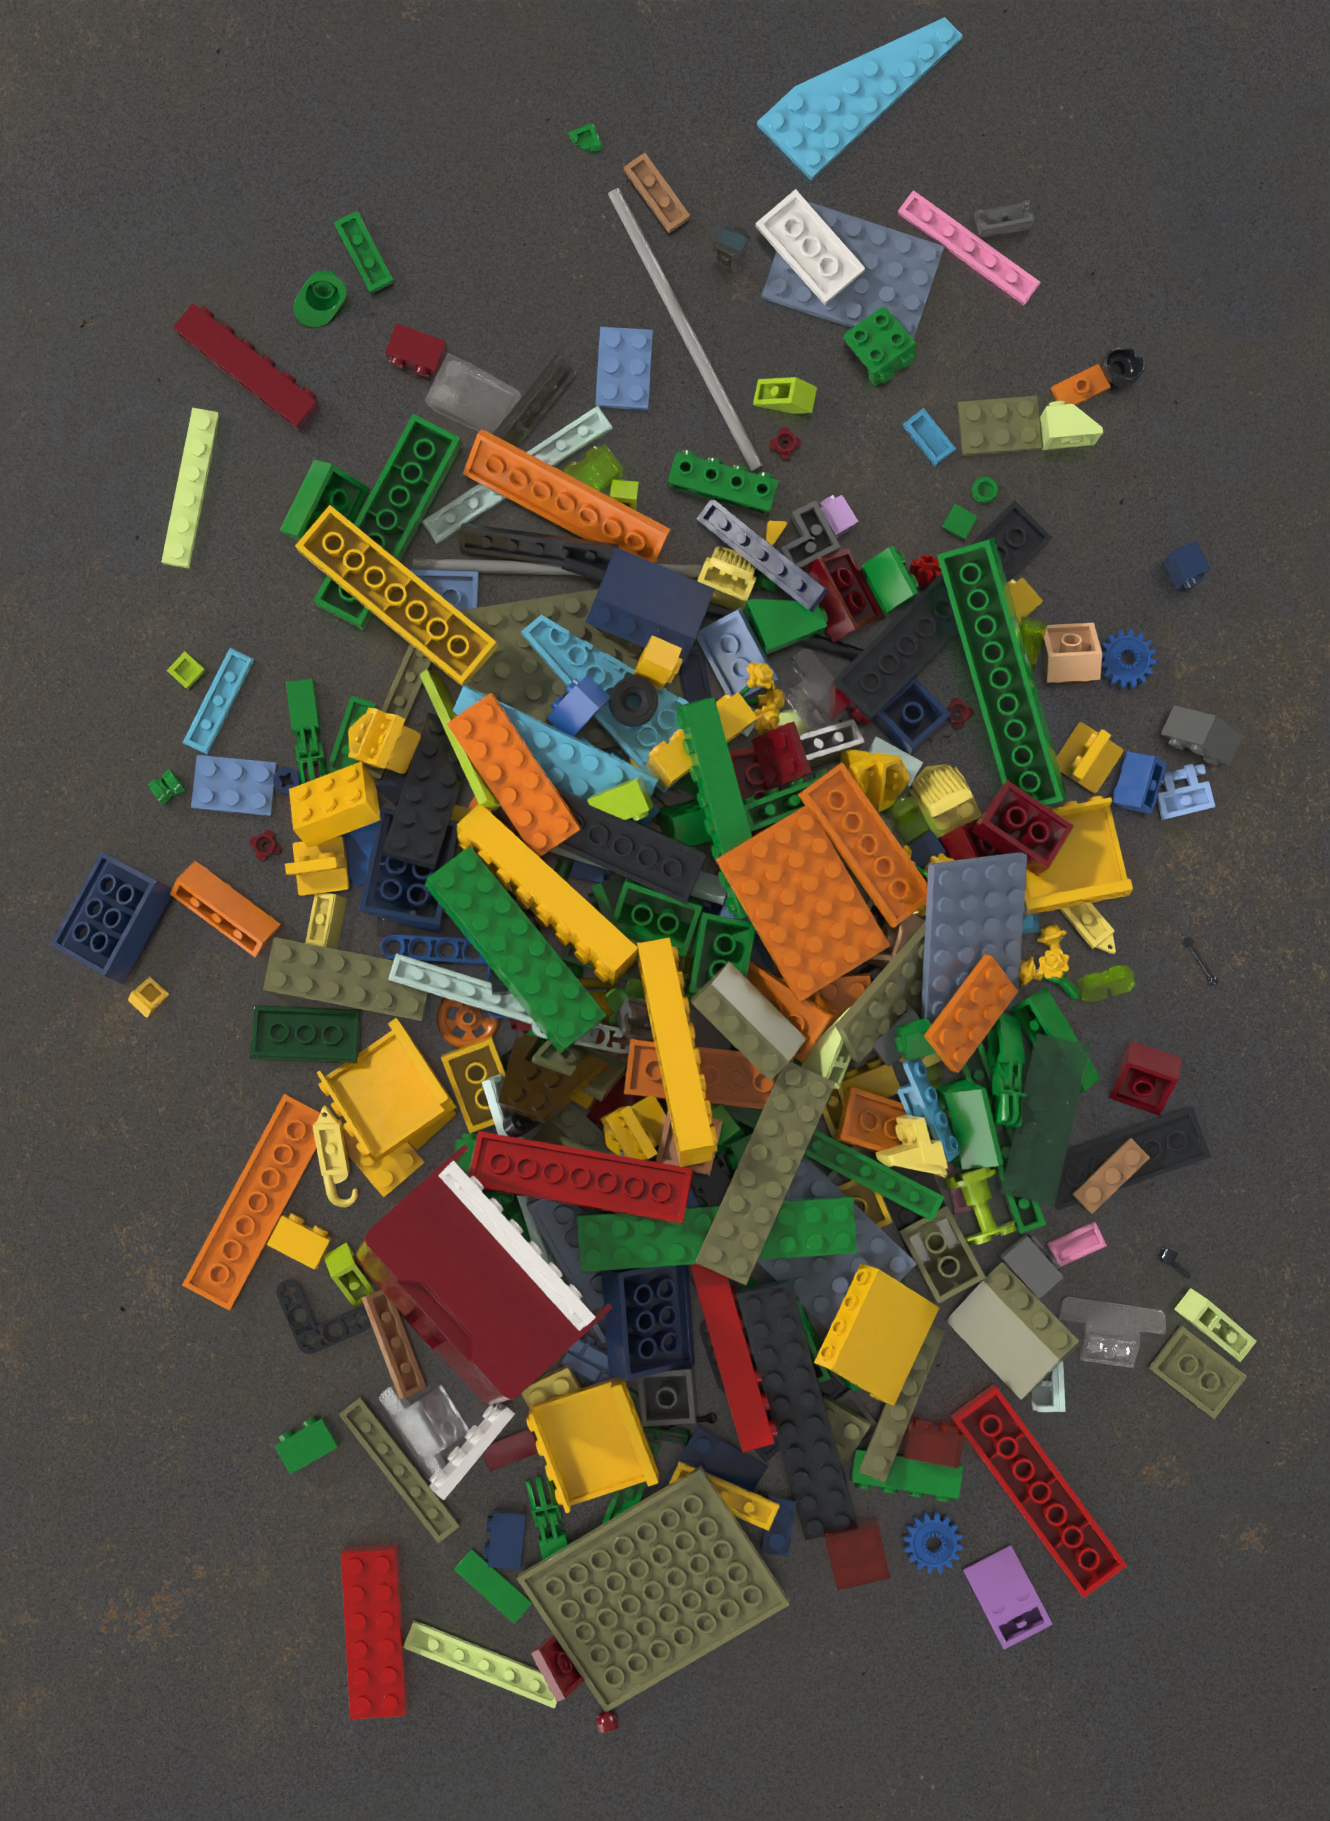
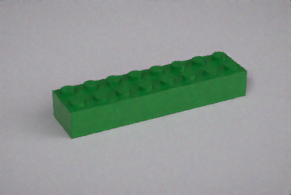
(397, 505)
(515, 949)

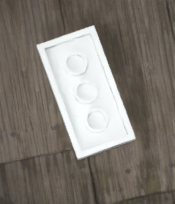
(810, 247)
(477, 1442)

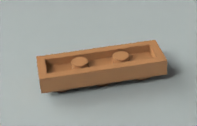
(656, 193)
(1110, 1175)

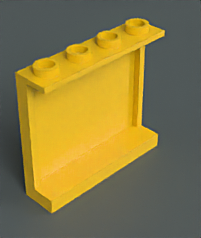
(1087, 865)
(387, 1094)
(877, 1334)
(592, 1442)

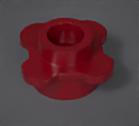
(785, 435)
(965, 712)
(272, 848)

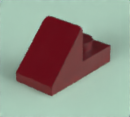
(839, 702)

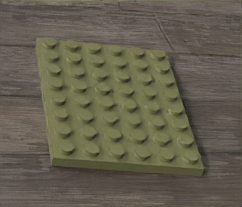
(522, 677)
(653, 1589)

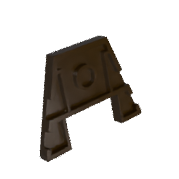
(540, 1091)

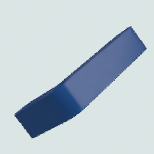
(433, 954)

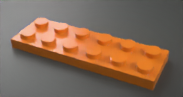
(514, 775)
(866, 844)
(727, 1074)

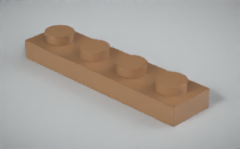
(394, 1344)

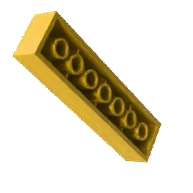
(396, 596)
(547, 896)
(675, 1053)

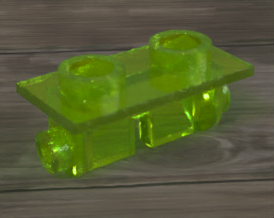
(1094, 985)

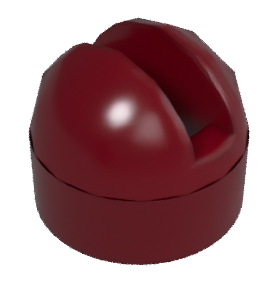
(606, 1722)

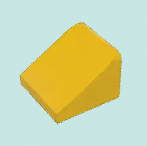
(775, 530)
(147, 996)

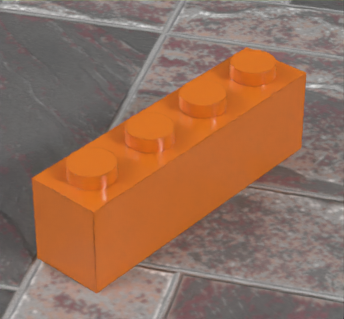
(225, 909)

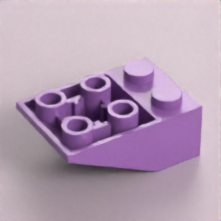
(1007, 1597)

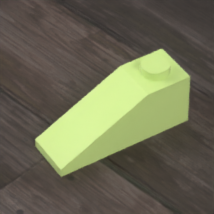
(829, 1056)
(1215, 1324)

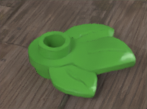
(617, 996)

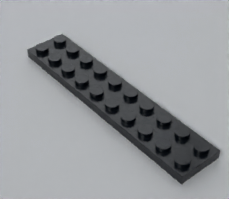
(930, 620)
(797, 1408)

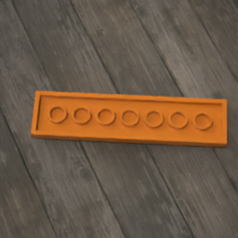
(562, 498)
(255, 1204)

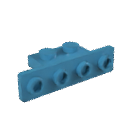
(921, 1101)

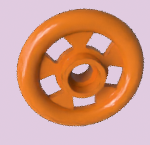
(447, 1025)

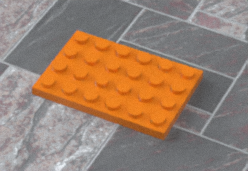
(802, 902)

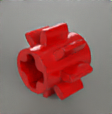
(925, 570)

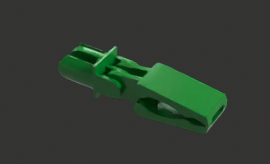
(306, 720)
(1006, 1063)
(548, 1542)

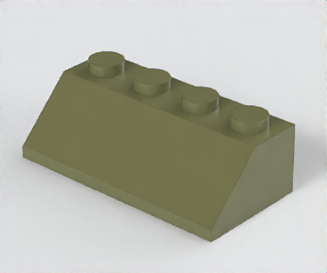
(748, 1020)

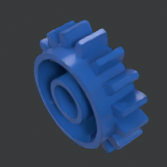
(1140, 656)
(928, 1528)

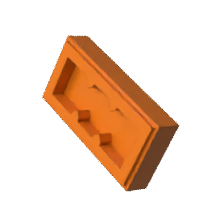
(1081, 386)

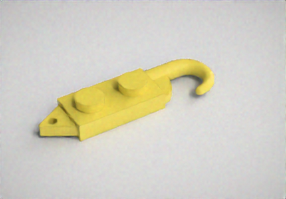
(1091, 926)
(332, 1156)

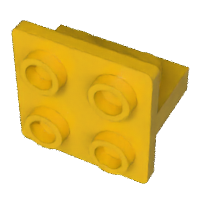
(1088, 757)
(320, 867)

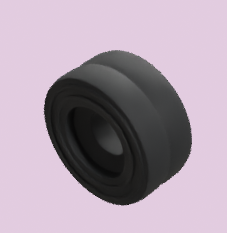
(639, 687)

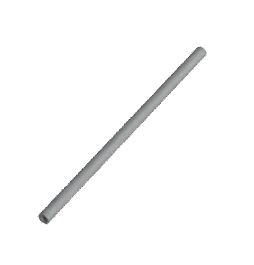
(685, 330)
(522, 567)

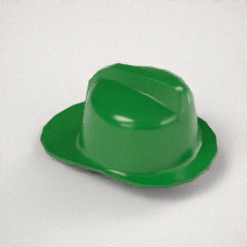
(319, 299)

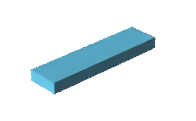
(219, 701)

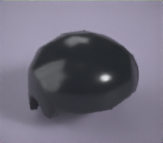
(1122, 366)

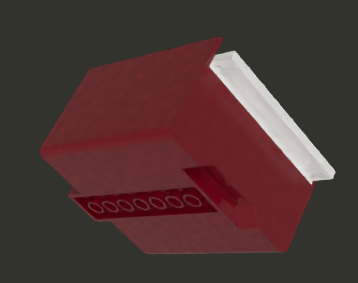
(474, 1284)

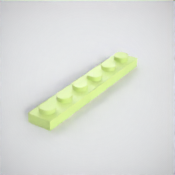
(190, 488)
(479, 1662)

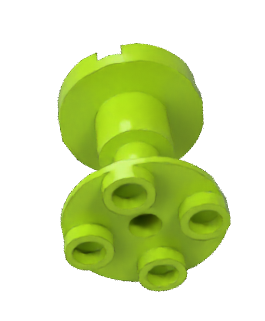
(977, 1193)

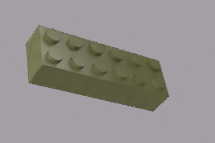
(341, 979)

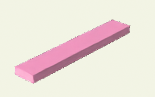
(968, 247)

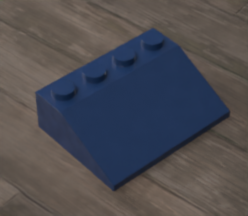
(648, 601)
(398, 888)
(112, 917)
(649, 1320)
(719, 1459)

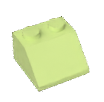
(1067, 427)

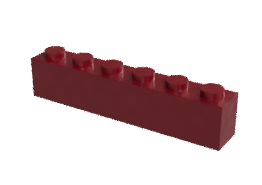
(247, 367)

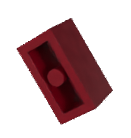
(415, 350)

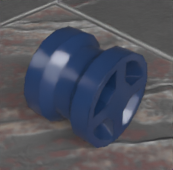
(289, 782)

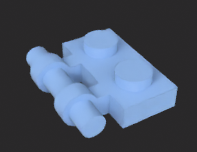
(1185, 799)

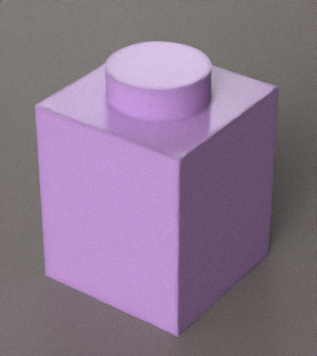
(838, 515)

